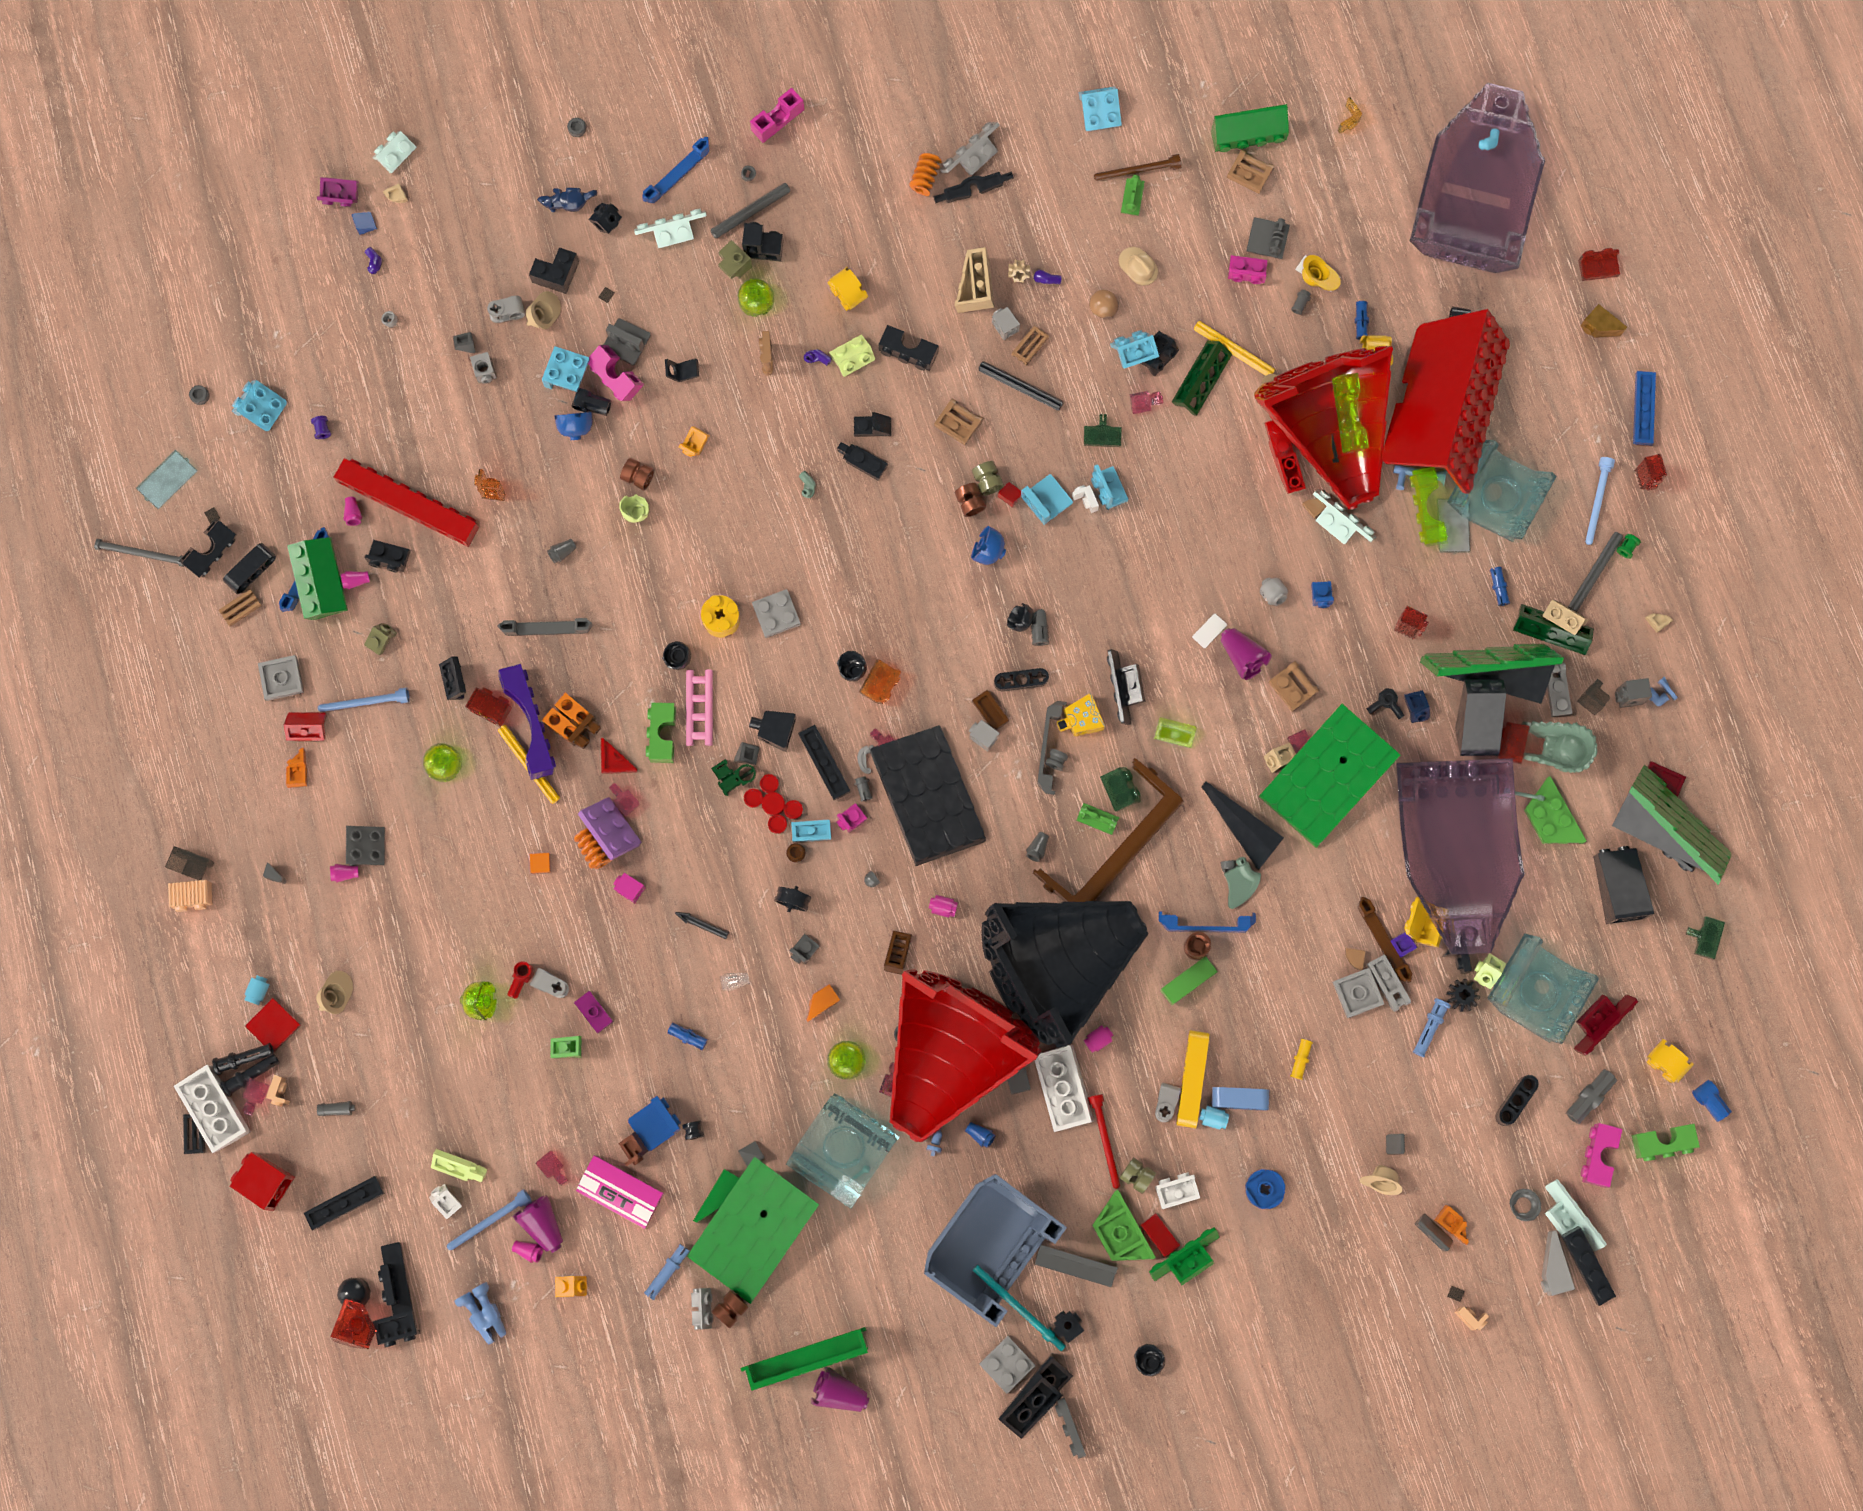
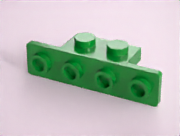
(1189, 1260)

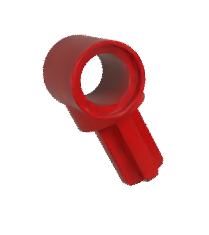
(519, 981)

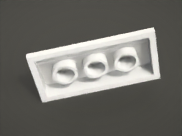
(1063, 1088)
(211, 1108)

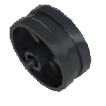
(792, 899)

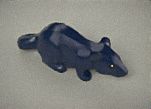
(570, 200)

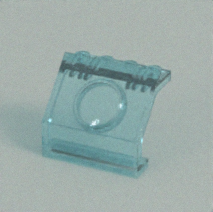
(1503, 494)
(1541, 991)
(842, 1150)

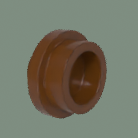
(796, 852)

